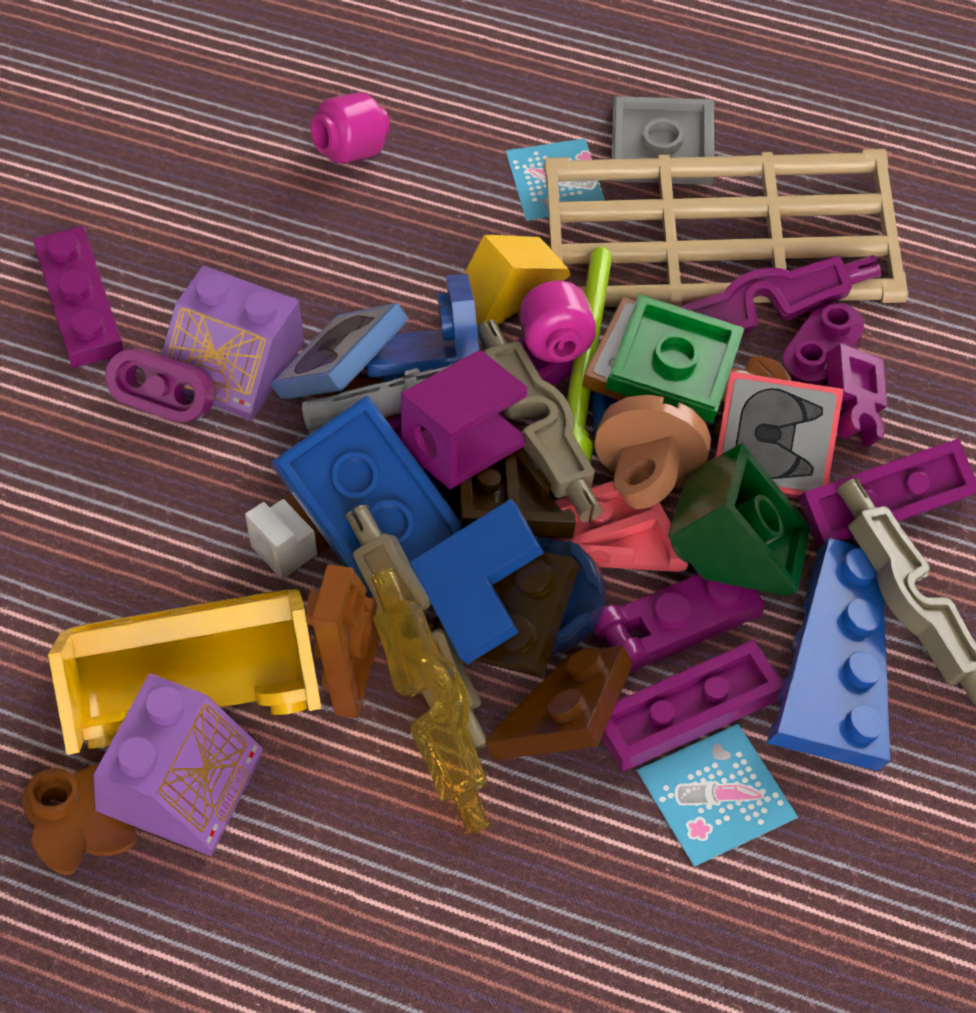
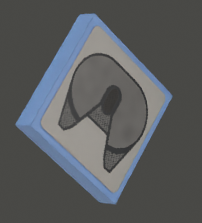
(339, 352)

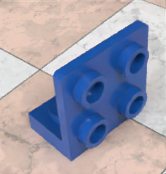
(434, 347)

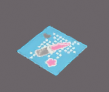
(530, 177)
(716, 794)

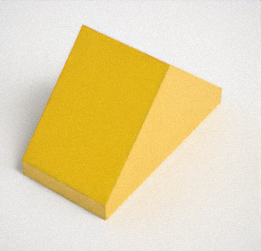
(508, 270)

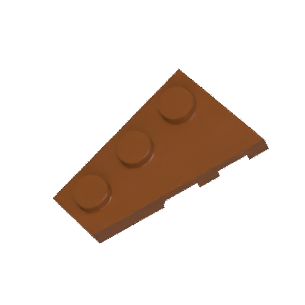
(344, 637)

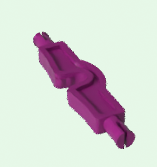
(788, 291)

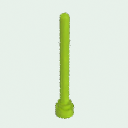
(579, 396)

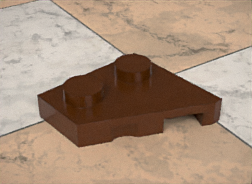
(566, 707)

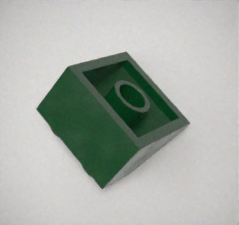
(739, 526)

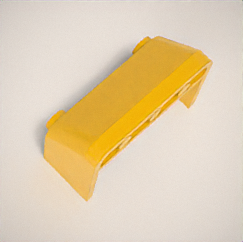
(222, 648)

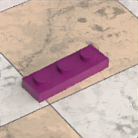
(78, 296)
(904, 486)
(690, 705)

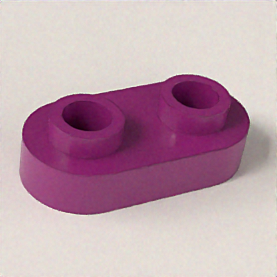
(821, 332)
(163, 385)

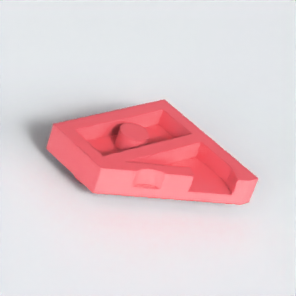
(625, 535)

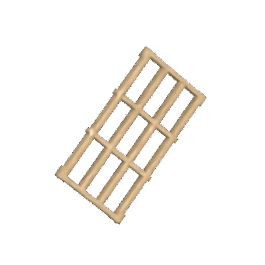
(769, 206)

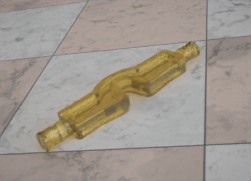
(442, 730)

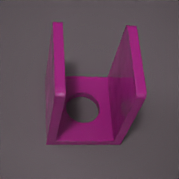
(462, 418)

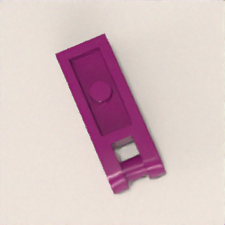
(677, 618)

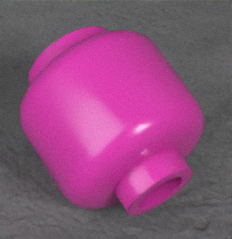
(350, 127)
(557, 317)

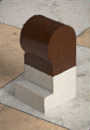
(284, 535)

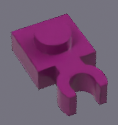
(863, 393)

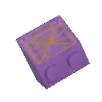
(235, 336)
(176, 766)

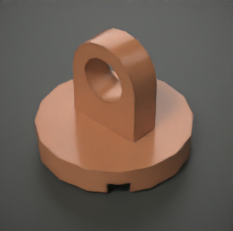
(653, 442)

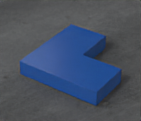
(462, 575)

